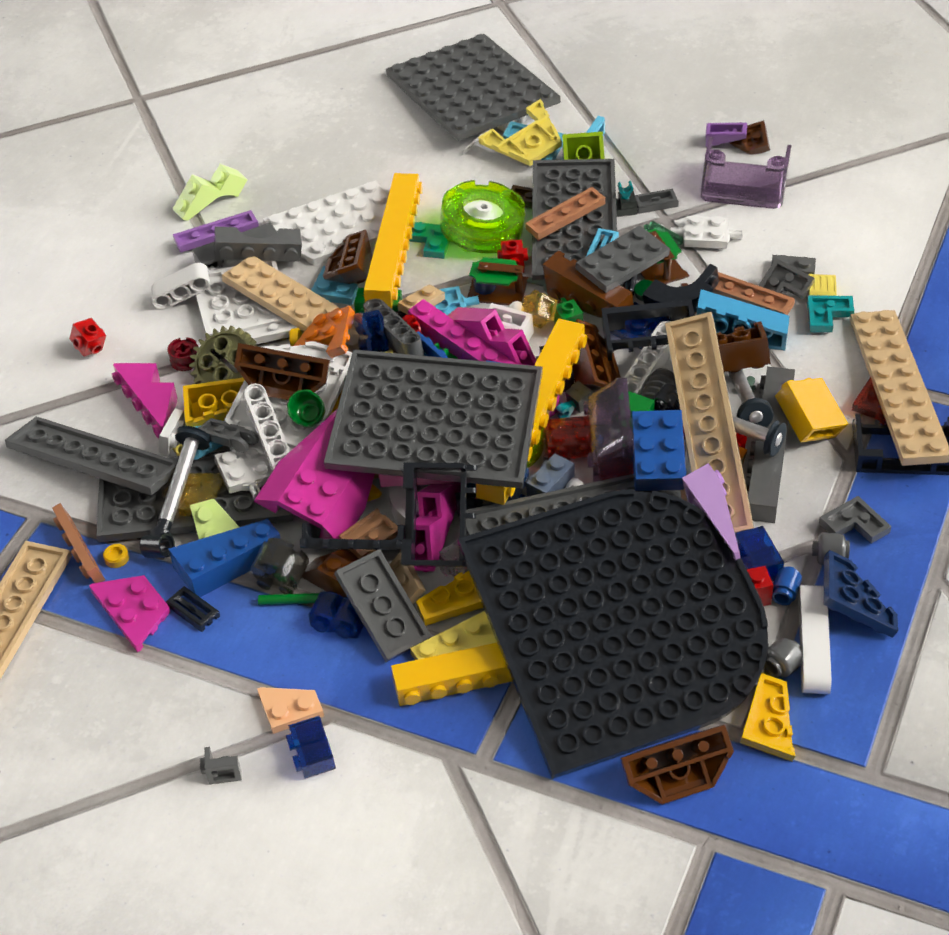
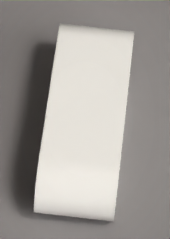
(180, 286)

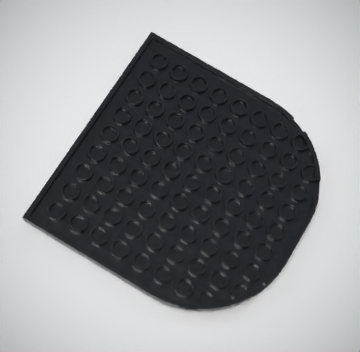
(619, 622)

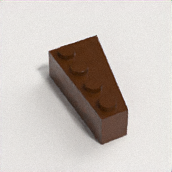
(566, 282)
(744, 348)

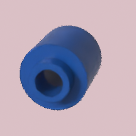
(786, 585)

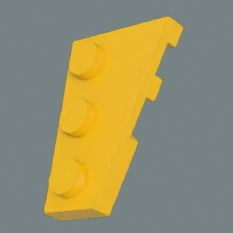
(449, 600)
(768, 719)

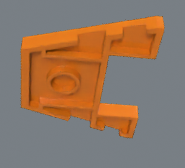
(330, 330)

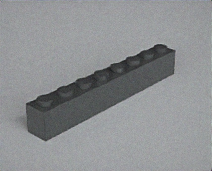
(765, 469)

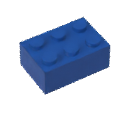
(658, 450)

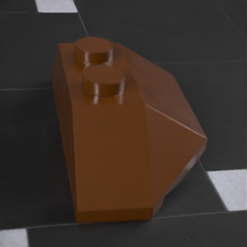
(350, 260)
(593, 366)
(280, 371)
(322, 570)
(679, 765)

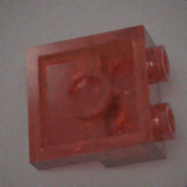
(568, 437)

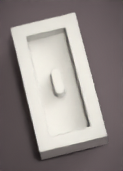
(167, 437)

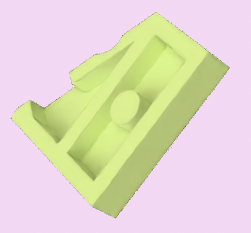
(211, 518)

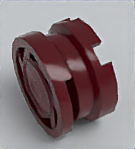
(180, 353)

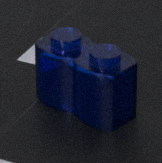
(370, 328)
(335, 615)
(311, 747)

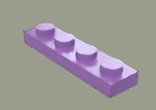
(204, 234)

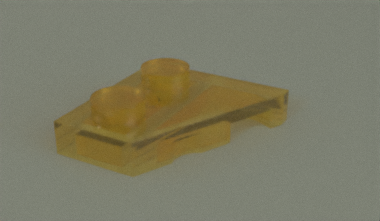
(199, 489)

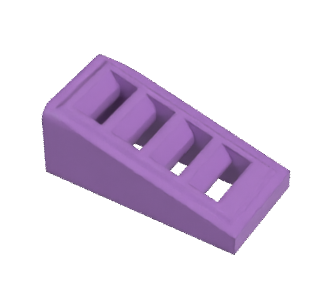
(725, 132)

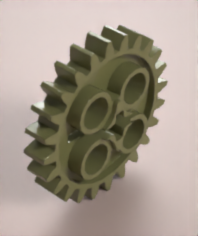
(216, 342)

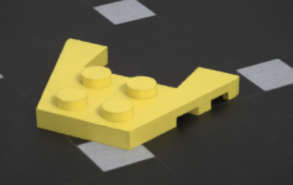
(530, 142)

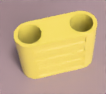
(824, 285)

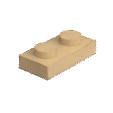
(428, 293)
(408, 579)

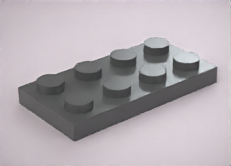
(622, 259)
(382, 605)

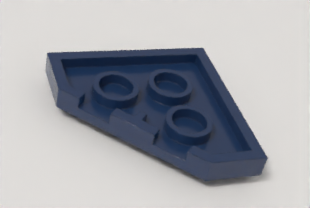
(854, 597)

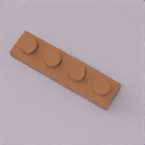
(565, 213)
(753, 294)
(73, 538)

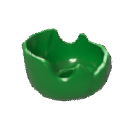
(306, 408)

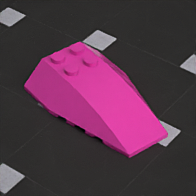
(316, 494)

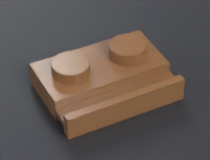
(374, 527)

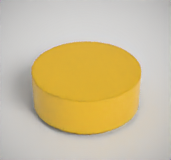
(294, 335)
(116, 555)

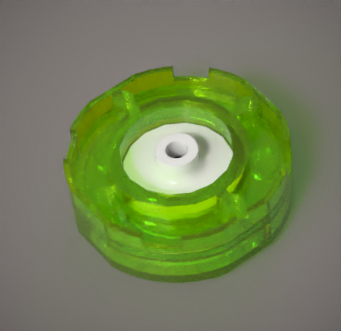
(481, 216)

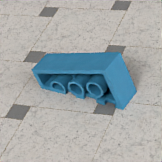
(734, 313)

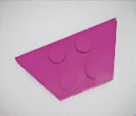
(132, 606)

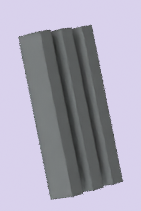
(656, 201)

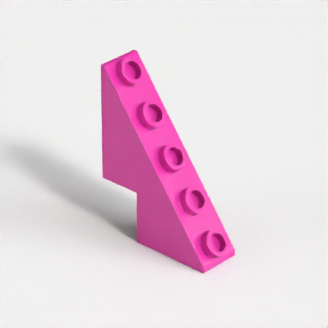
(489, 327)
(147, 393)
(435, 517)

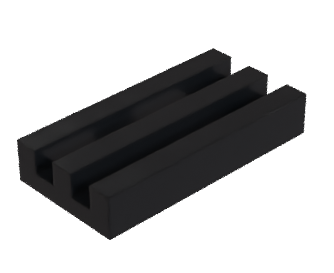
(204, 619)

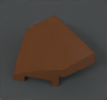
(755, 141)

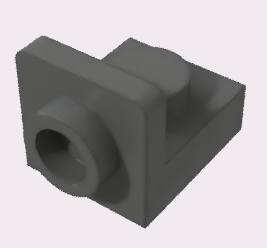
(220, 769)

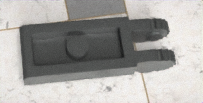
(230, 434)

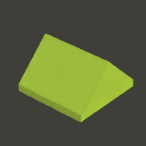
(583, 146)

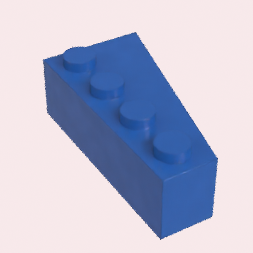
(220, 557)

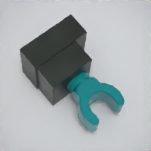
(626, 202)
(575, 396)

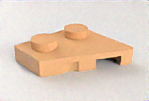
(288, 706)

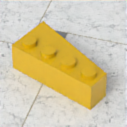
(209, 400)

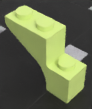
(201, 192)

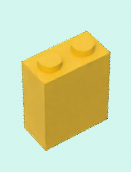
(811, 409)

